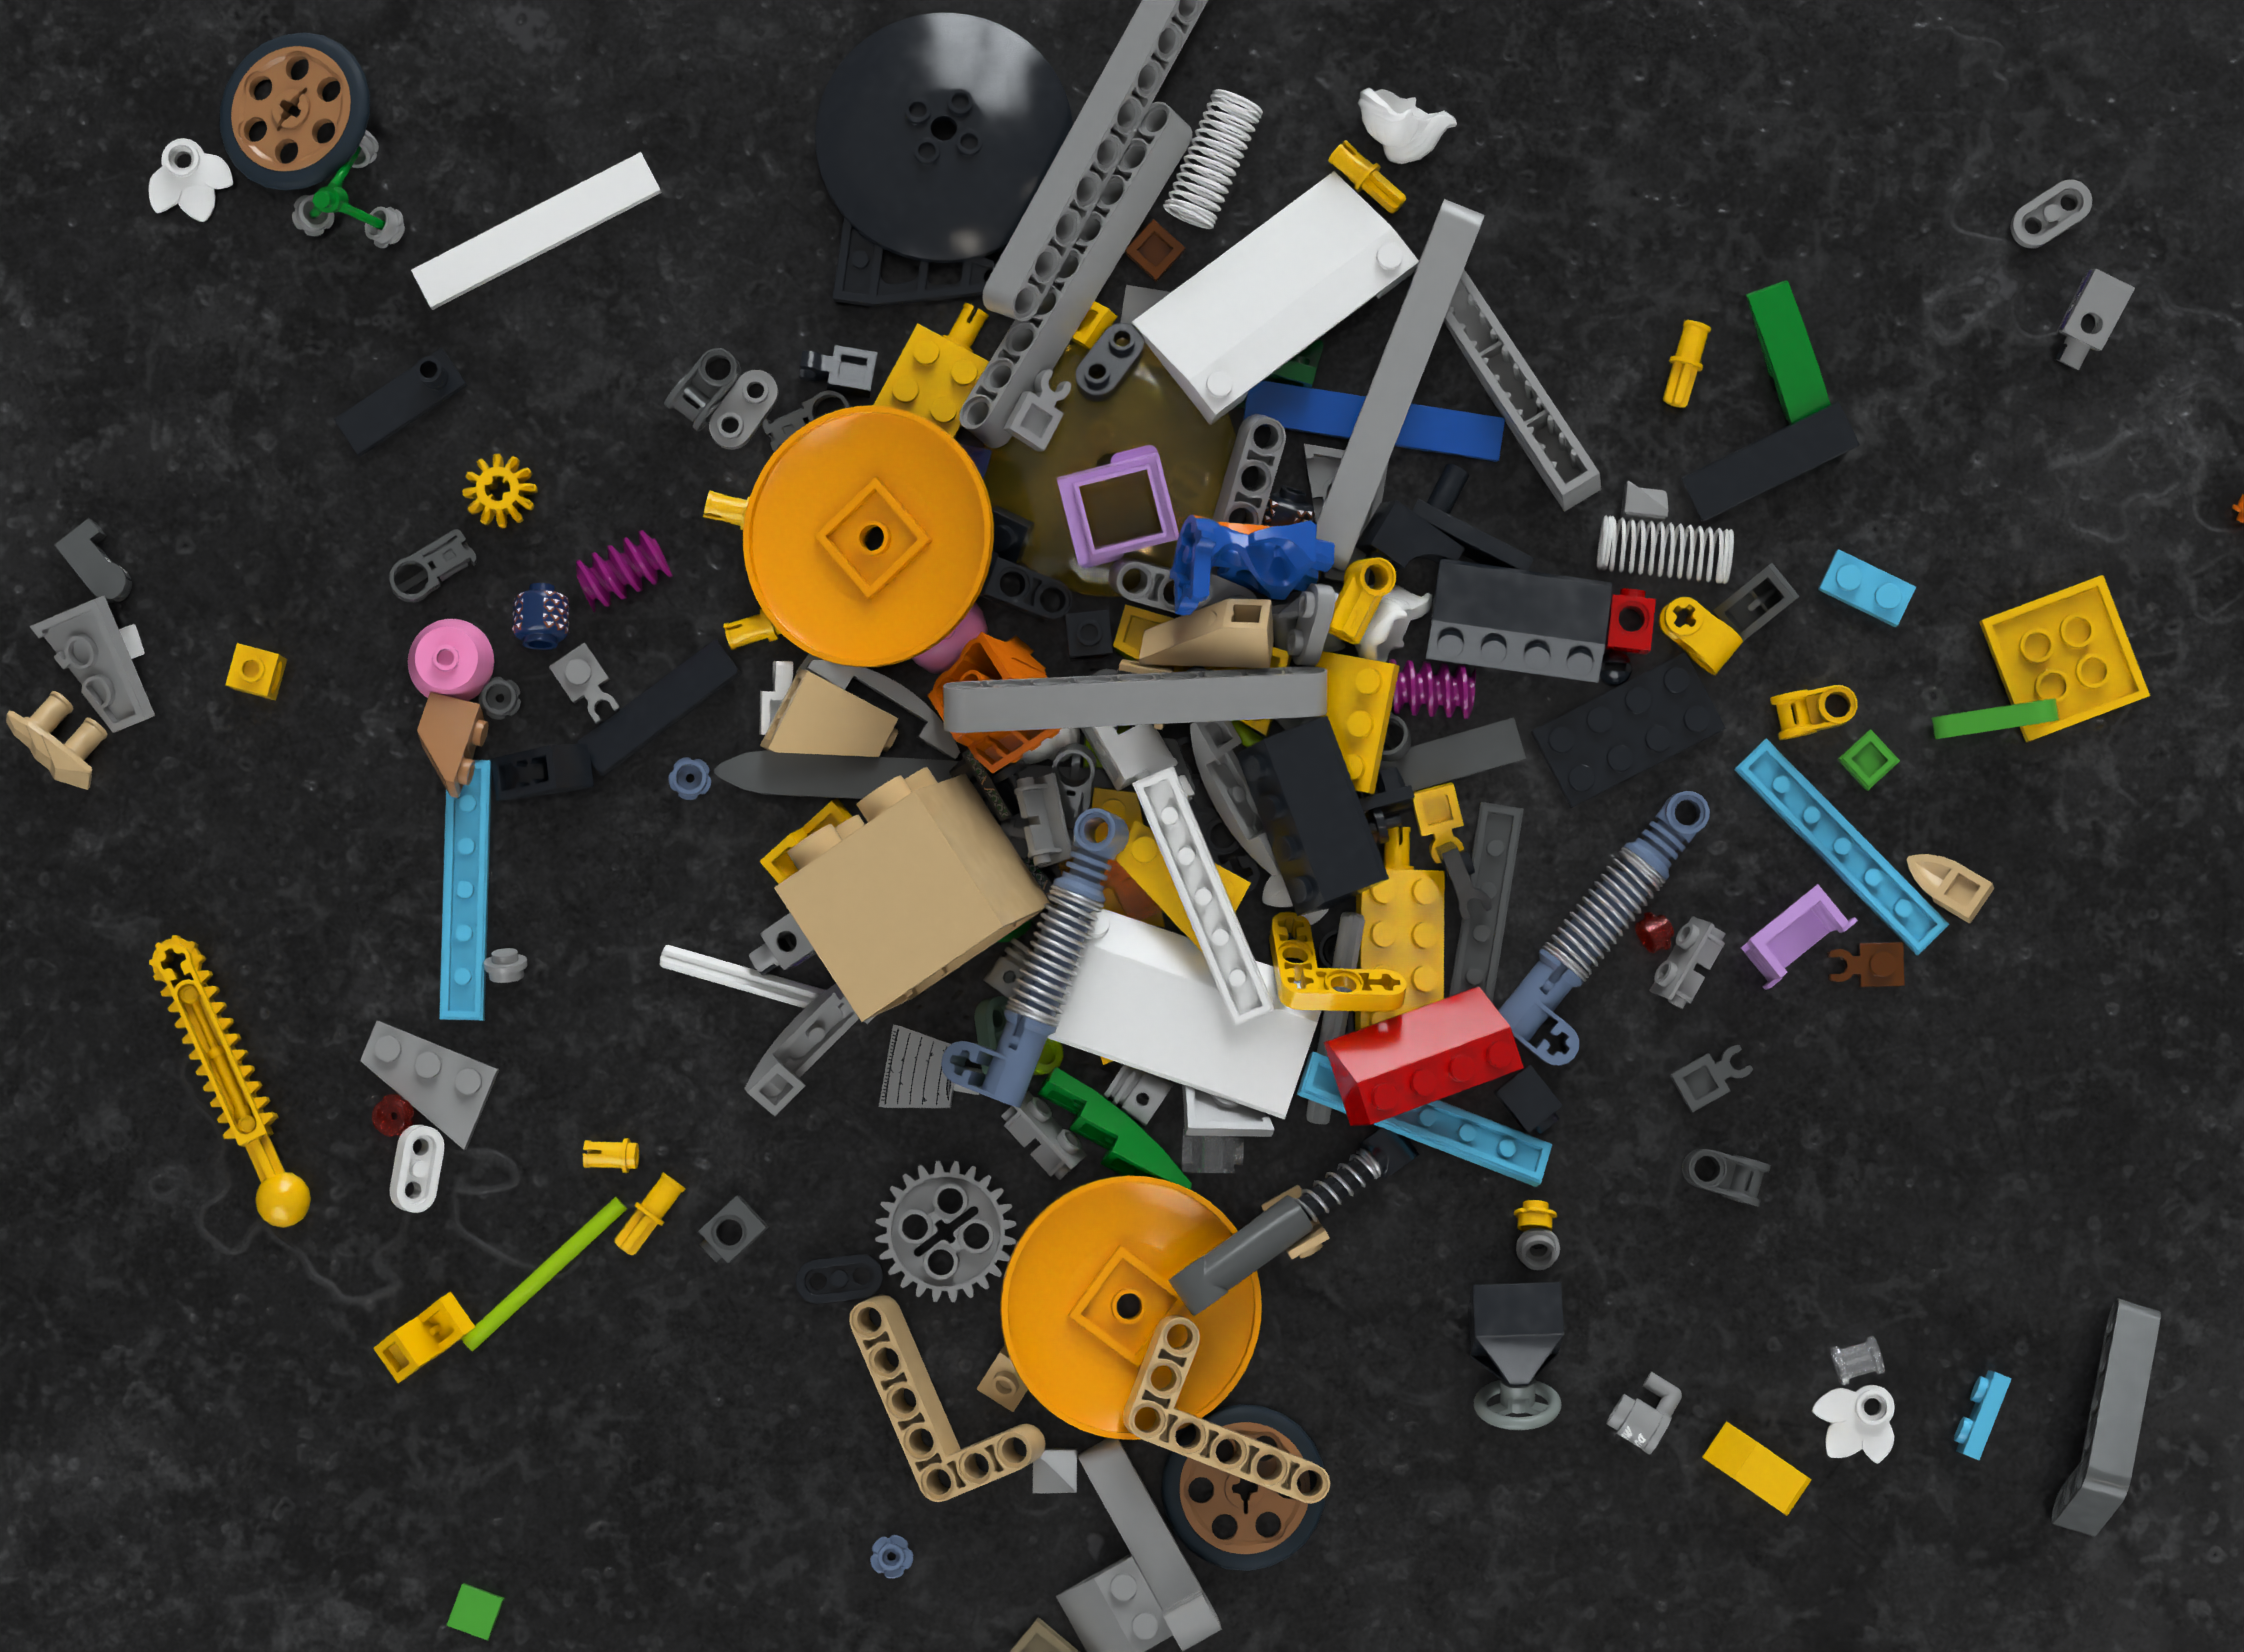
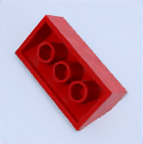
(1421, 1056)

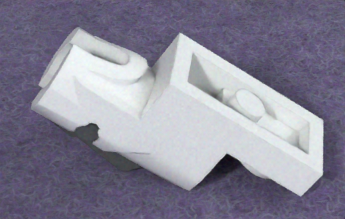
(1137, 755)

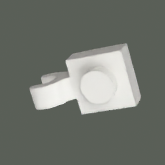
(771, 700)

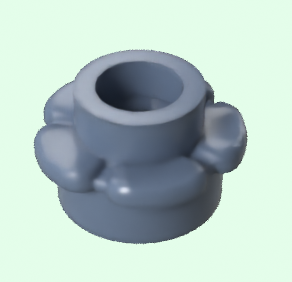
(682, 769)
(899, 1547)

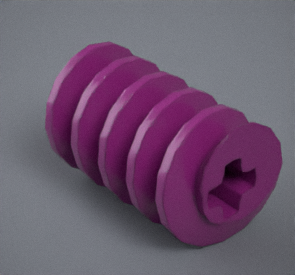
(621, 570)
(1434, 689)

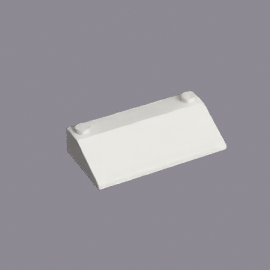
(1274, 295)
(1157, 1008)

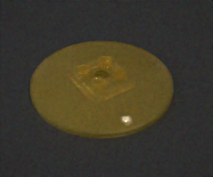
(1143, 412)

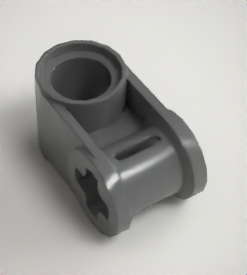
(702, 389)
(1733, 1176)

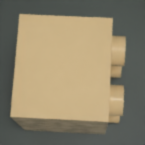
(909, 890)

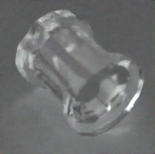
(1857, 1360)

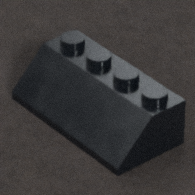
(1519, 620)
(1312, 816)

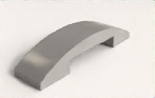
(933, 728)
(1228, 788)
(798, 1048)

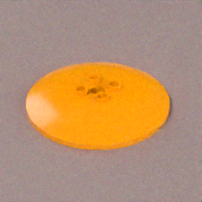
(811, 527)
(1065, 1292)

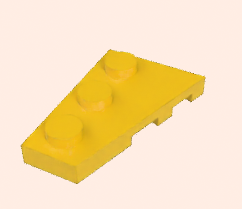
(1148, 869)

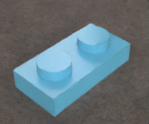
(1866, 588)
(1975, 1430)

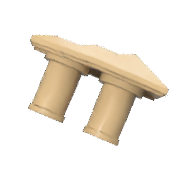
(62, 760)

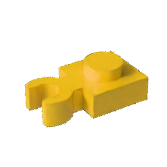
(1438, 814)

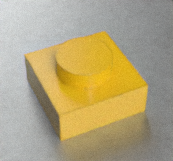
(1093, 325)

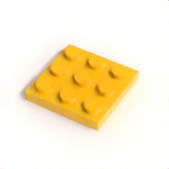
(2068, 651)

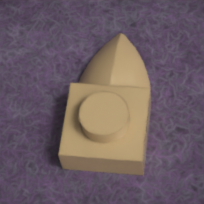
(1950, 884)

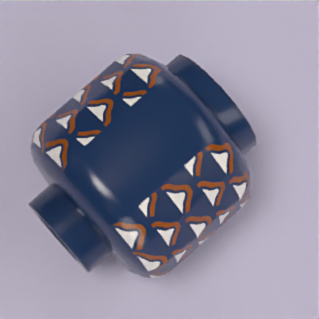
(541, 616)

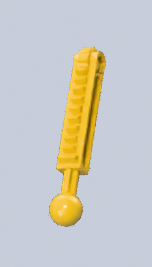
(282, 1195)

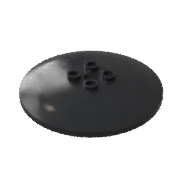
(928, 193)

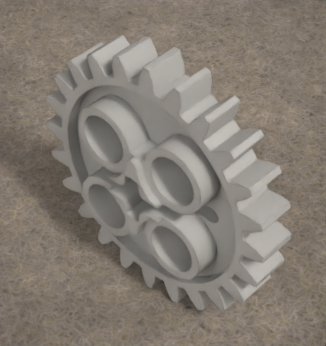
(969, 1263)

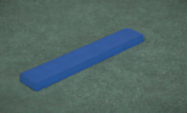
(1336, 414)

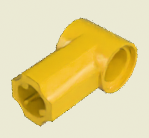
(1358, 601)

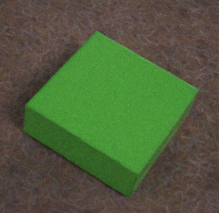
(1868, 760)
(475, 1611)

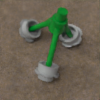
(317, 211)

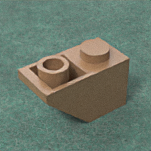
(449, 737)

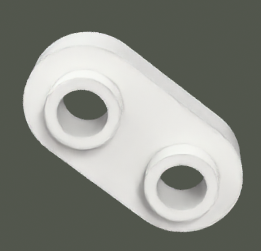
(420, 1168)

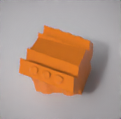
(994, 660)

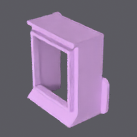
(1121, 464)
(1794, 934)

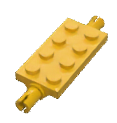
(937, 373)
(1404, 928)

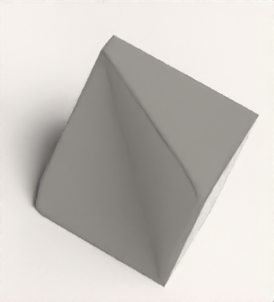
(1644, 504)
(1056, 1471)

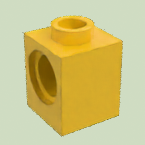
(256, 671)

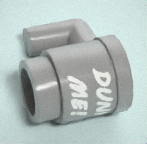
(1641, 1422)

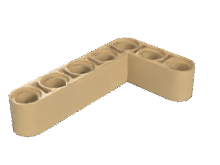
(928, 1412)
(1207, 1433)

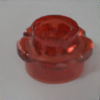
(1654, 932)
(382, 1115)

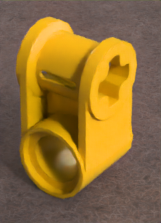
(1705, 639)
(1811, 711)

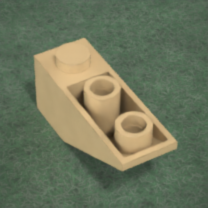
(1216, 636)

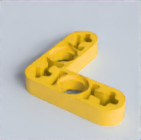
(1383, 987)

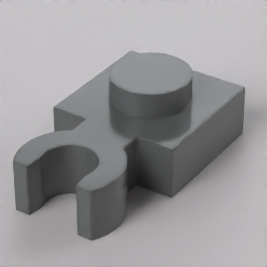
(1705, 1080)

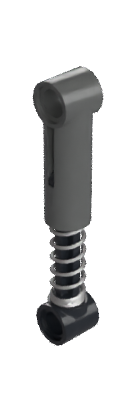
(1287, 1222)

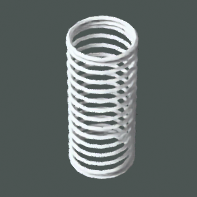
(1202, 217)
(1610, 532)

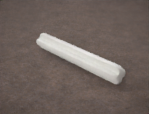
(738, 977)

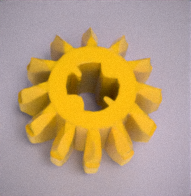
(510, 500)

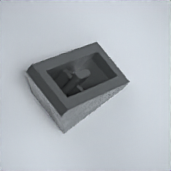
(1757, 602)

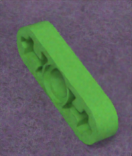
(1995, 718)

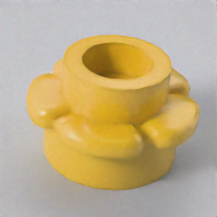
(1534, 1215)

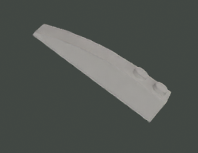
(1520, 398)

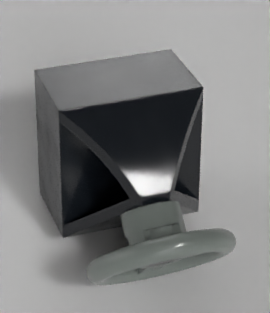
(1515, 1337)

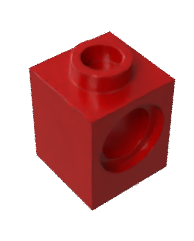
(1626, 641)

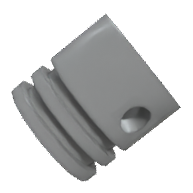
(1007, 969)
(1128, 1091)

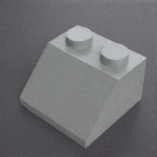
(1115, 1610)

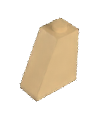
(828, 721)

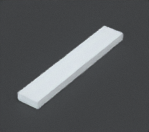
(536, 231)
(1203, 896)

